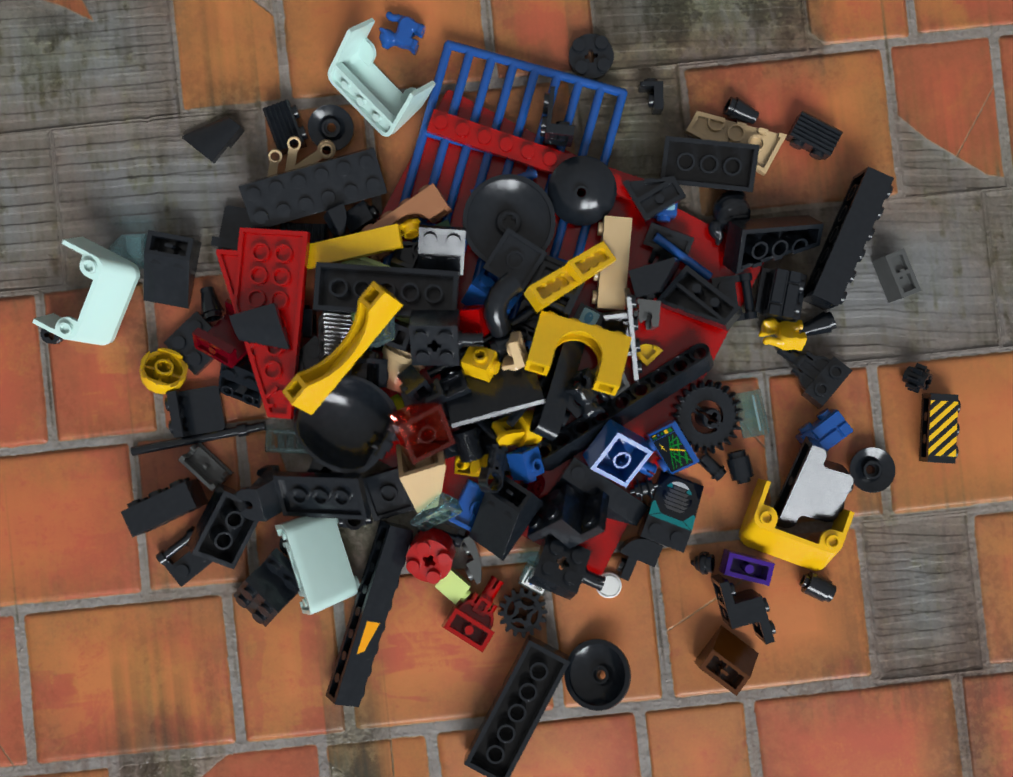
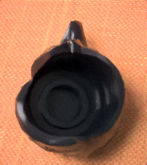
(727, 207)

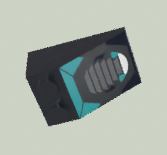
(671, 511)

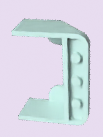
(368, 88)
(107, 298)

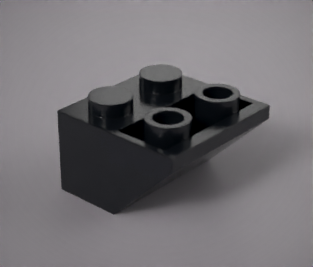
(240, 382)

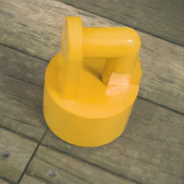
(519, 434)

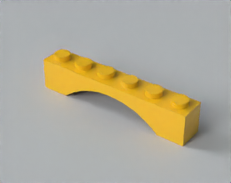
(313, 385)

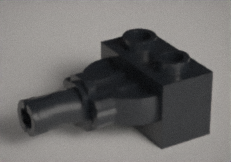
(816, 375)

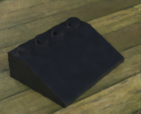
(503, 394)

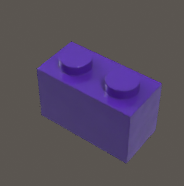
(746, 567)

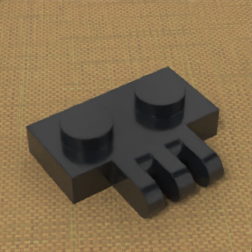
(677, 238)

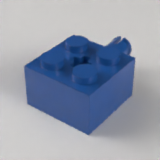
(619, 454)

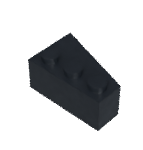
(700, 300)

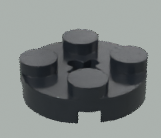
(600, 47)

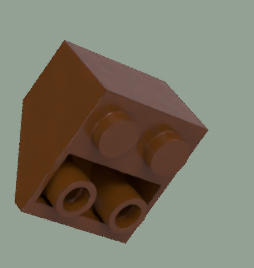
(727, 660)

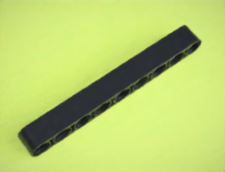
(656, 387)

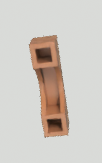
(426, 204)

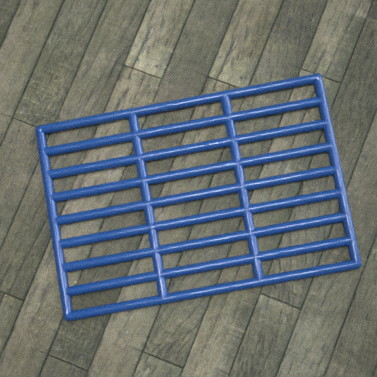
(535, 70)

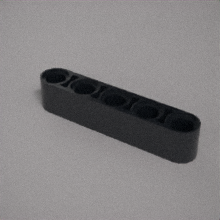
(550, 415)

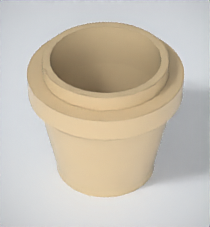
(397, 362)

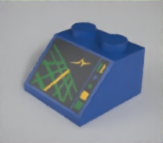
(671, 447)

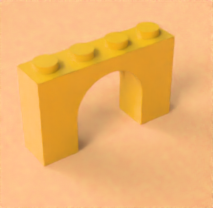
(609, 346)

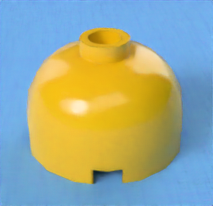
(163, 370)

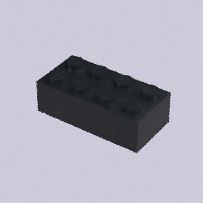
(710, 163)

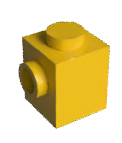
(480, 363)

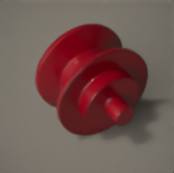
(535, 487)

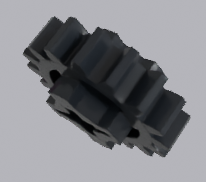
(513, 616)

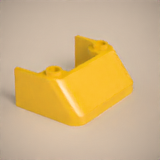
(760, 534)

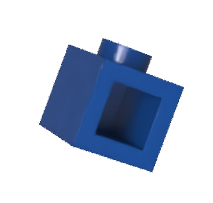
(525, 463)

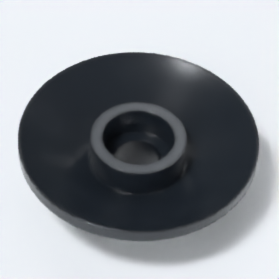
(319, 123)
(882, 472)

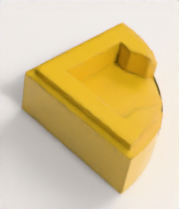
(648, 353)

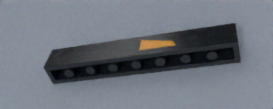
(369, 614)

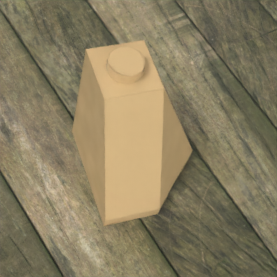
(422, 480)

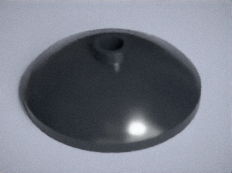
(582, 173)
(584, 678)

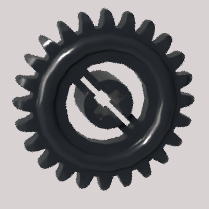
(723, 423)

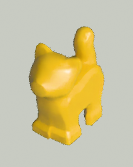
(786, 334)

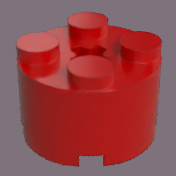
(430, 555)

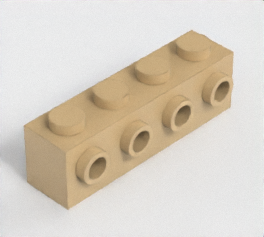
(613, 279)

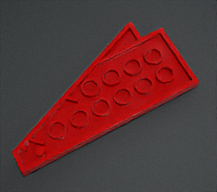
(265, 271)

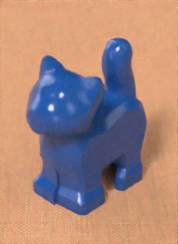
(403, 37)

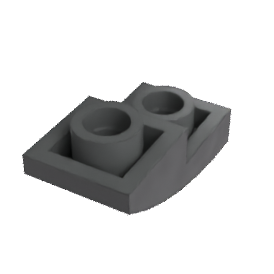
(474, 565)

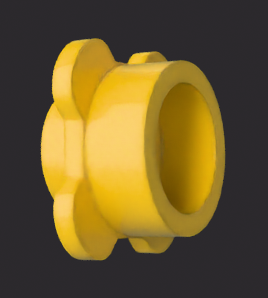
(410, 228)

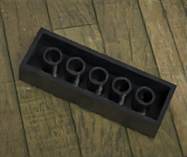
(313, 188)
(847, 239)
(341, 286)
(517, 709)

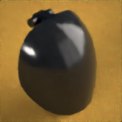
(349, 427)

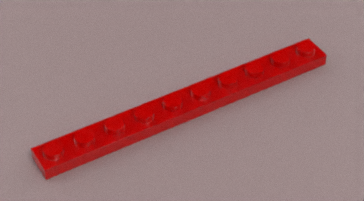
(508, 146)

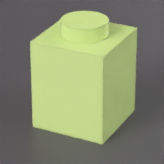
(454, 586)

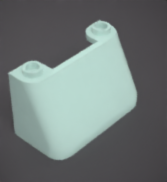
(318, 562)

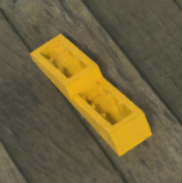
(569, 276)

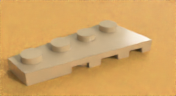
(717, 128)

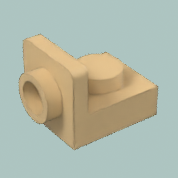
(516, 352)

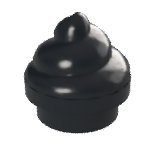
(704, 563)

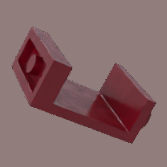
(221, 340)

